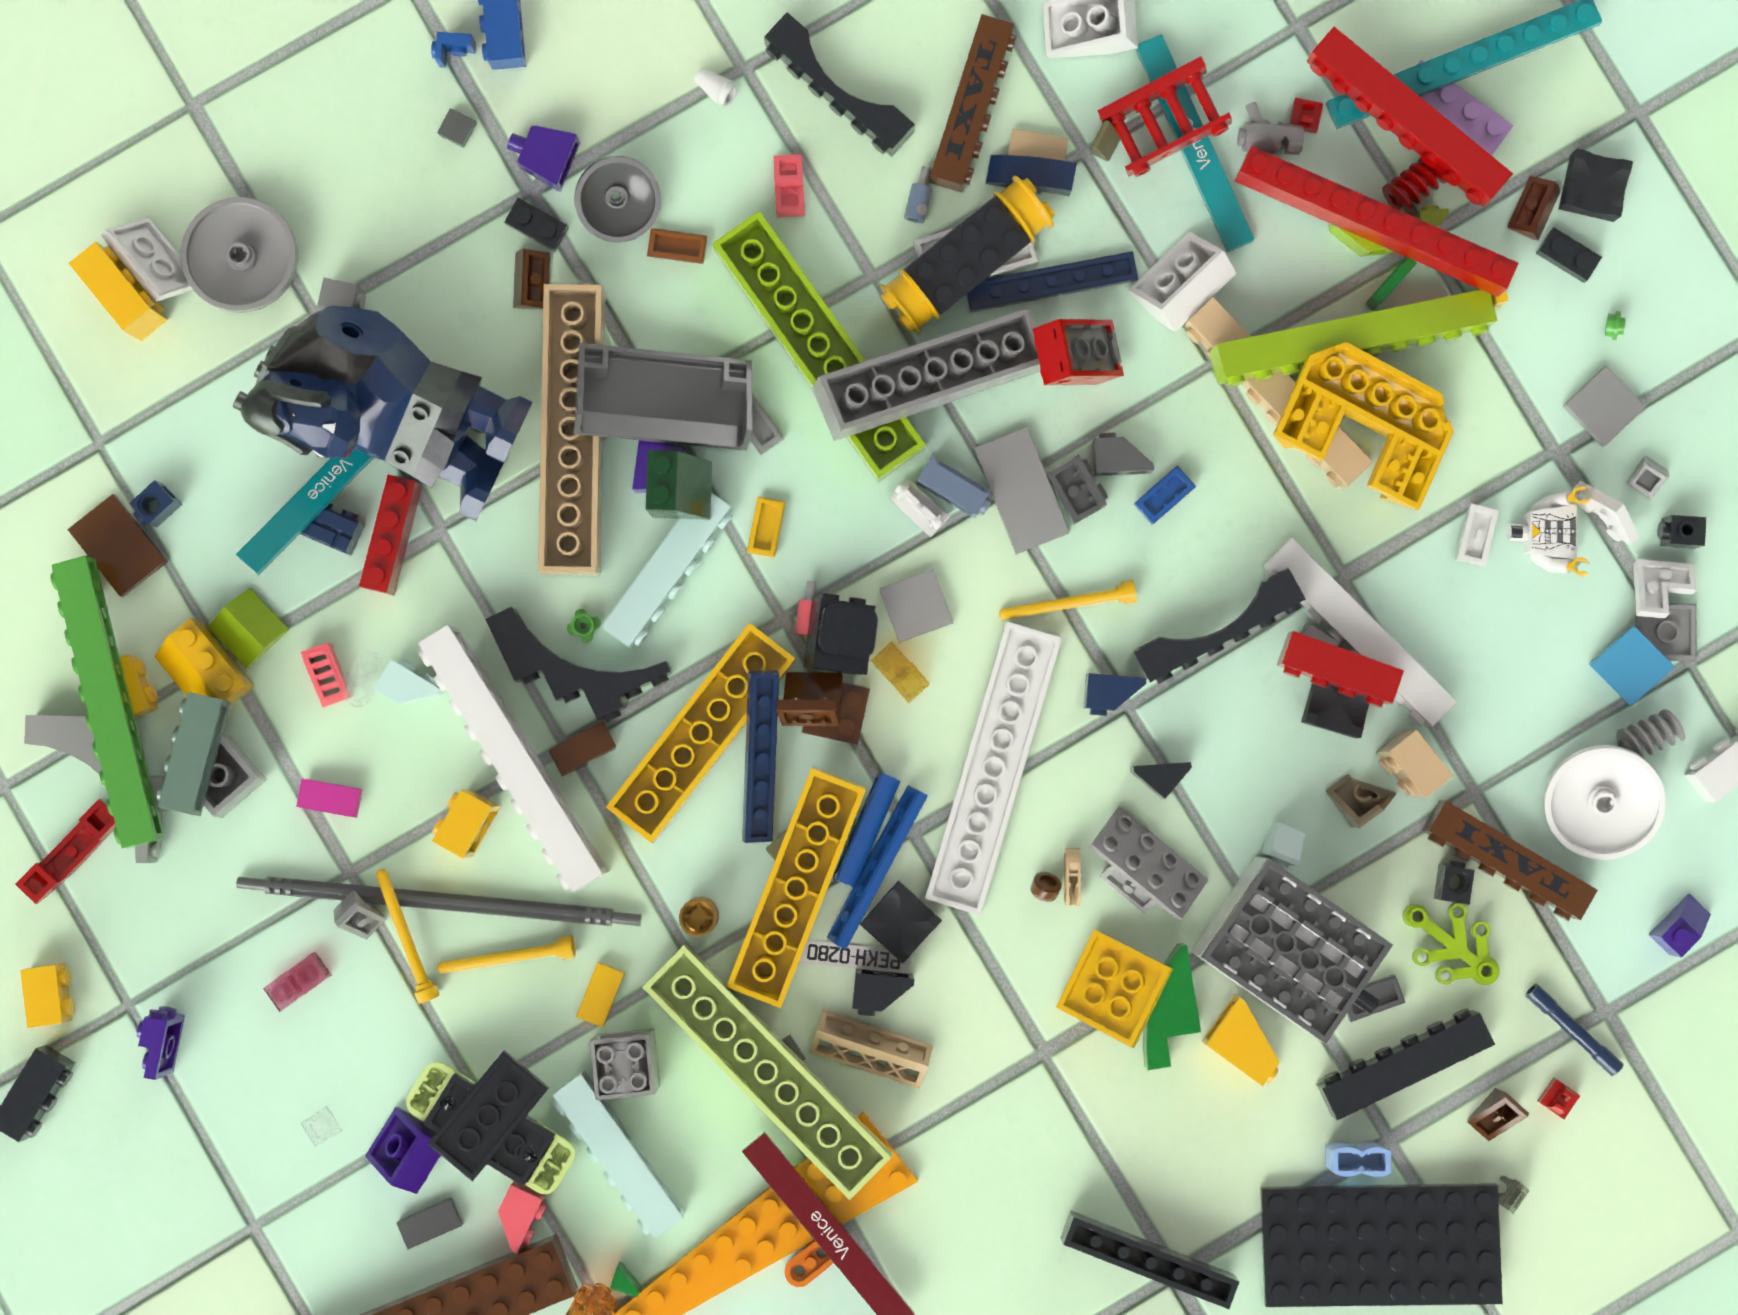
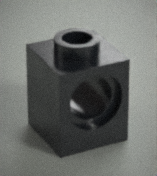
(1463, 892)

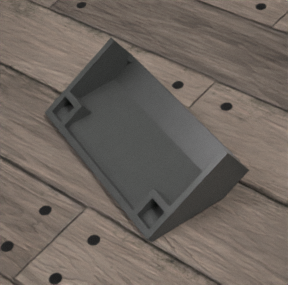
(663, 397)

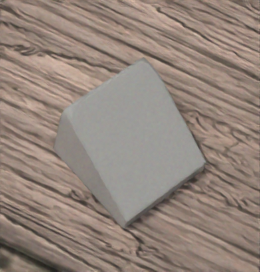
(1648, 477)

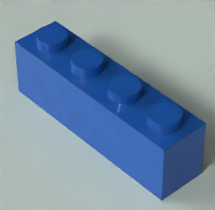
(503, 33)

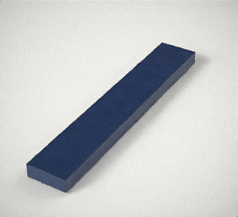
(1053, 281)
(760, 756)

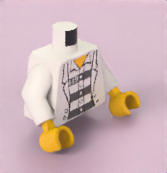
(1551, 533)

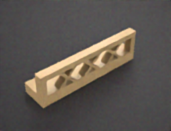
(872, 1044)

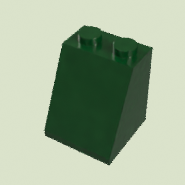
(678, 485)

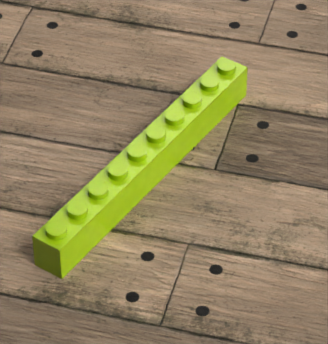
(1371, 332)

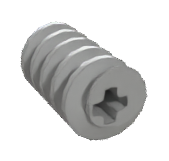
(1650, 733)

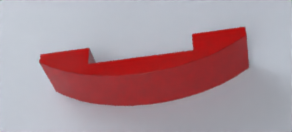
(69, 854)

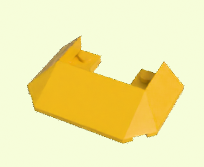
(1380, 398)

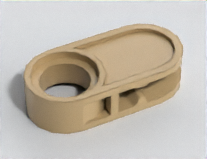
(1072, 876)

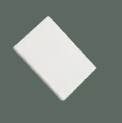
(148, 258)

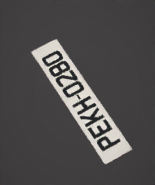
(853, 957)

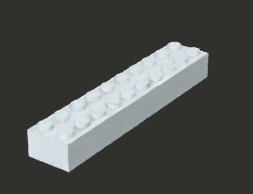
(512, 757)

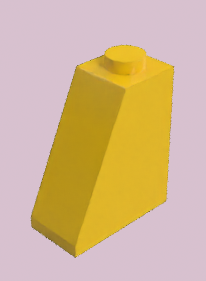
(1242, 1042)

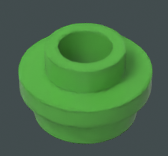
(1615, 325)

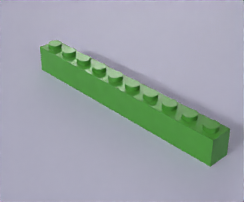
(107, 702)

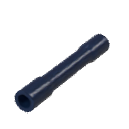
(1598, 1052)

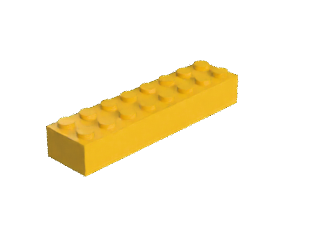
(696, 736)
(796, 887)

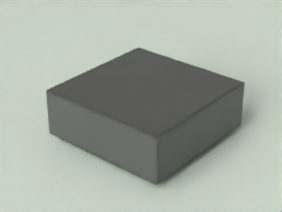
(457, 127)

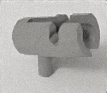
(1269, 136)

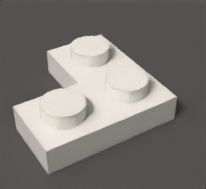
(1611, 512)
(1655, 580)

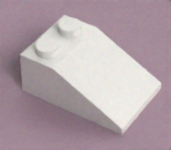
(1089, 27)

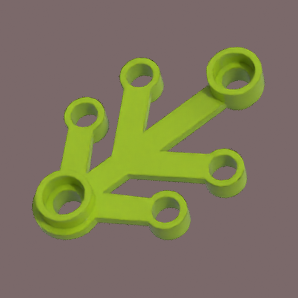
(1455, 947)

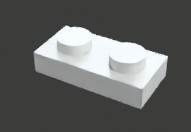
(1477, 535)

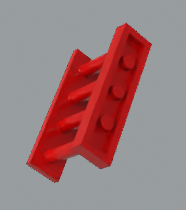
(1166, 88)

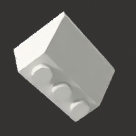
(1183, 281)

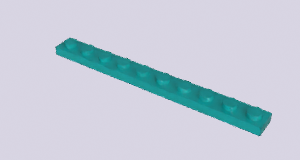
(1482, 55)

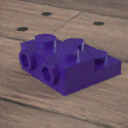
(162, 1035)

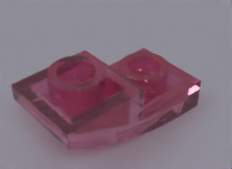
(297, 981)

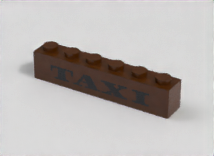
(972, 102)
(1509, 860)

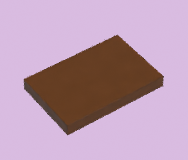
(118, 544)

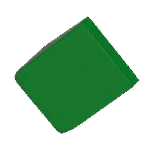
(625, 1282)

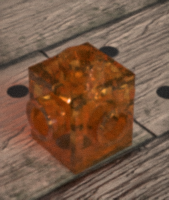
(593, 1300)

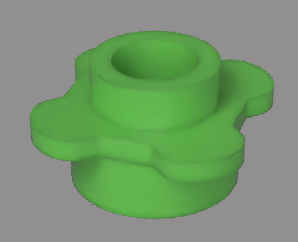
(591, 624)

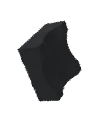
(1595, 185)
(1335, 711)
(900, 922)

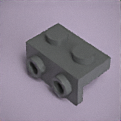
(1077, 489)

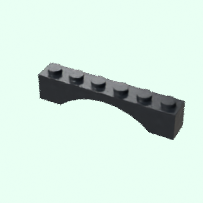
(881, 123)
(1273, 597)

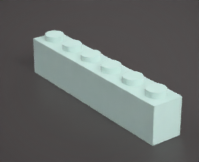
(663, 573)
(619, 1155)

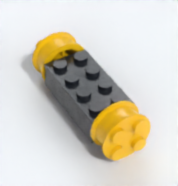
(967, 255)

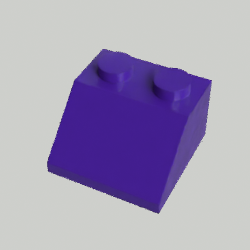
(402, 1151)

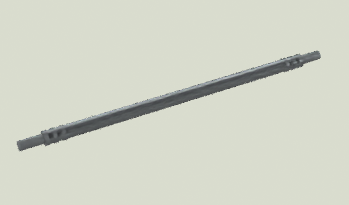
(442, 901)

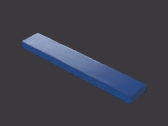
(877, 867)

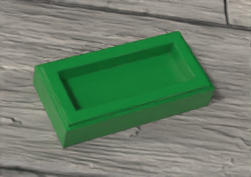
(1390, 283)

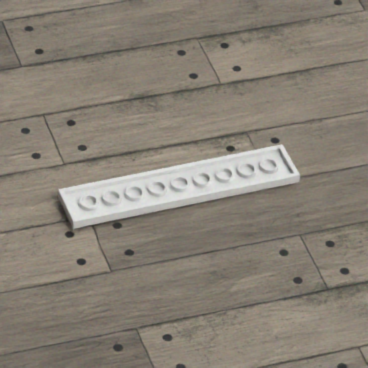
(993, 768)

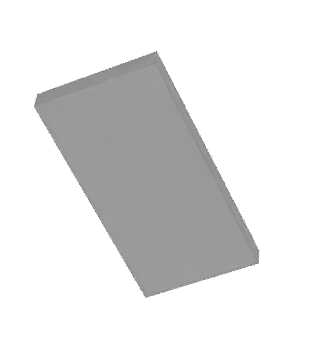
(1021, 490)

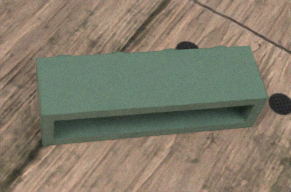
(193, 754)

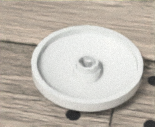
(1604, 802)

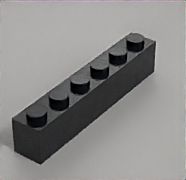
(1405, 1064)
(1149, 1259)

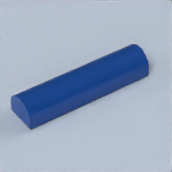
(866, 829)

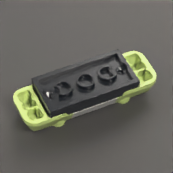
(529, 1156)

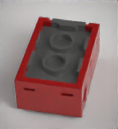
(1077, 352)

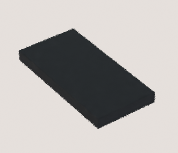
(488, 1115)

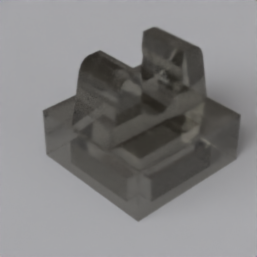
(1513, 1195)

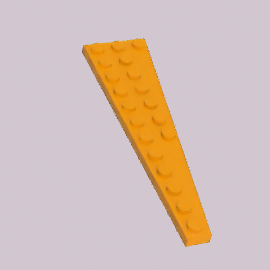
(759, 1237)

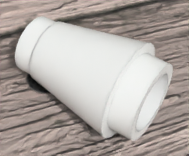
(717, 87)

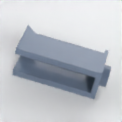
(954, 488)

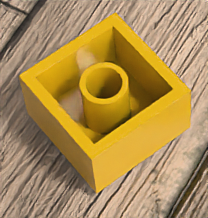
(465, 823)

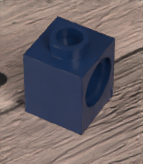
(167, 504)

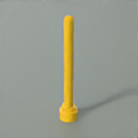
(1123, 593)
(562, 948)
(425, 988)

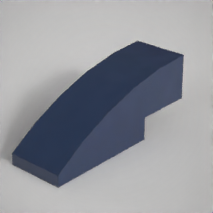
(1044, 173)

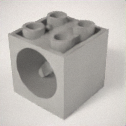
(624, 1064)

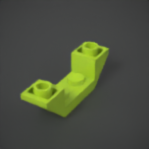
(1364, 247)

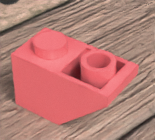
(518, 1213)

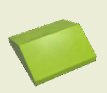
(247, 627)

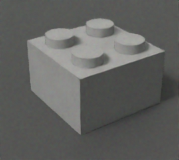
(232, 779)

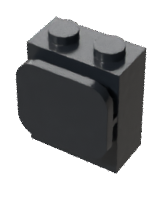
(840, 635)

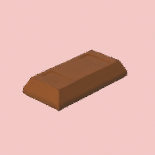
(677, 246)

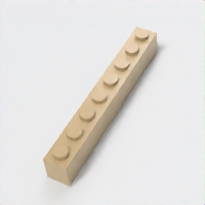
(1214, 326)

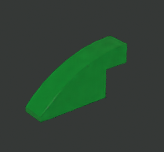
(1173, 1013)

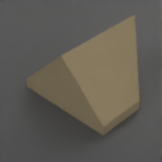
(1359, 800)

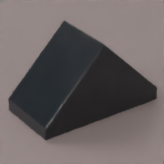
(1161, 777)

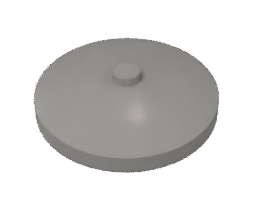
(239, 255)

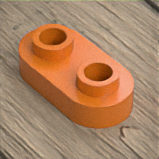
(811, 1261)

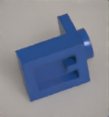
(456, 43)

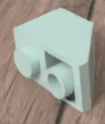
(404, 685)
(1283, 845)

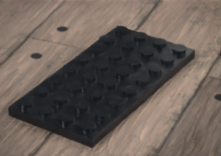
(1381, 1245)

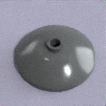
(622, 217)

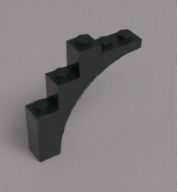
(603, 689)

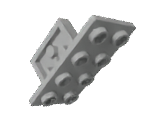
(1146, 867)

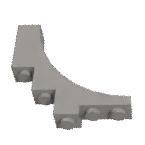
(73, 737)

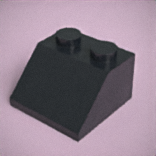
(878, 989)

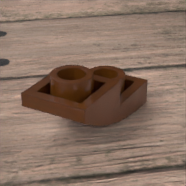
(582, 748)

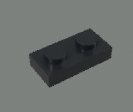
(536, 224)
(1568, 255)

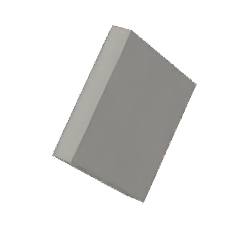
(1604, 406)
(916, 606)
(1674, 634)

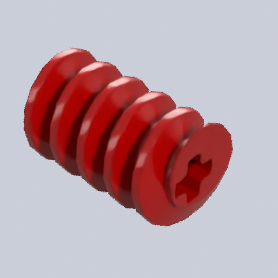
(1411, 184)

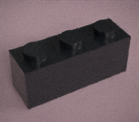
(34, 1093)

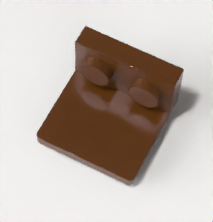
(811, 699)

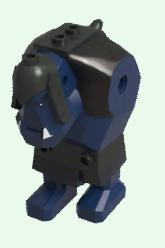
(364, 386)

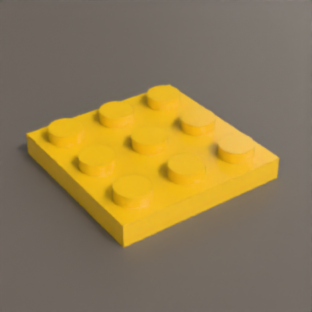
(1114, 988)

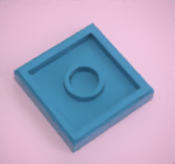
(1632, 665)

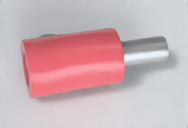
(804, 608)

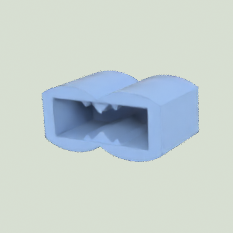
(1352, 1160)

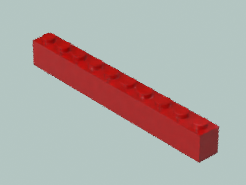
(1376, 221)

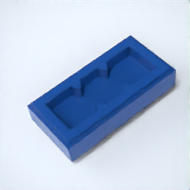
(1164, 495)

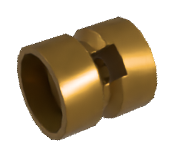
(699, 916)

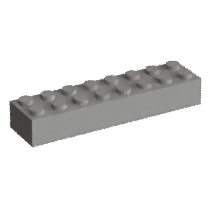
(927, 374)

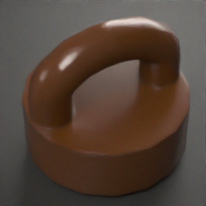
(1045, 886)

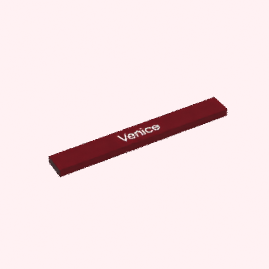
(825, 1227)

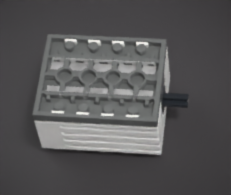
(1293, 949)

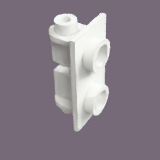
(919, 507)

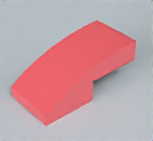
(789, 185)

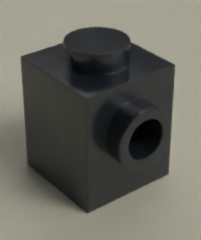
(1682, 531)

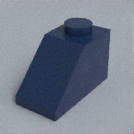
(1109, 692)

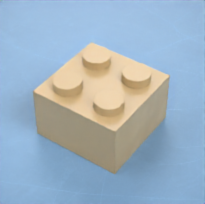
(1413, 764)

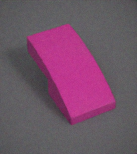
(329, 798)

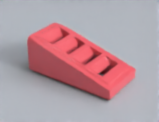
(311, 666)

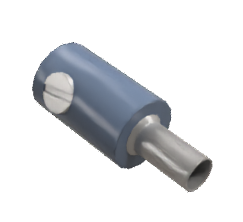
(919, 198)

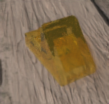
(900, 672)

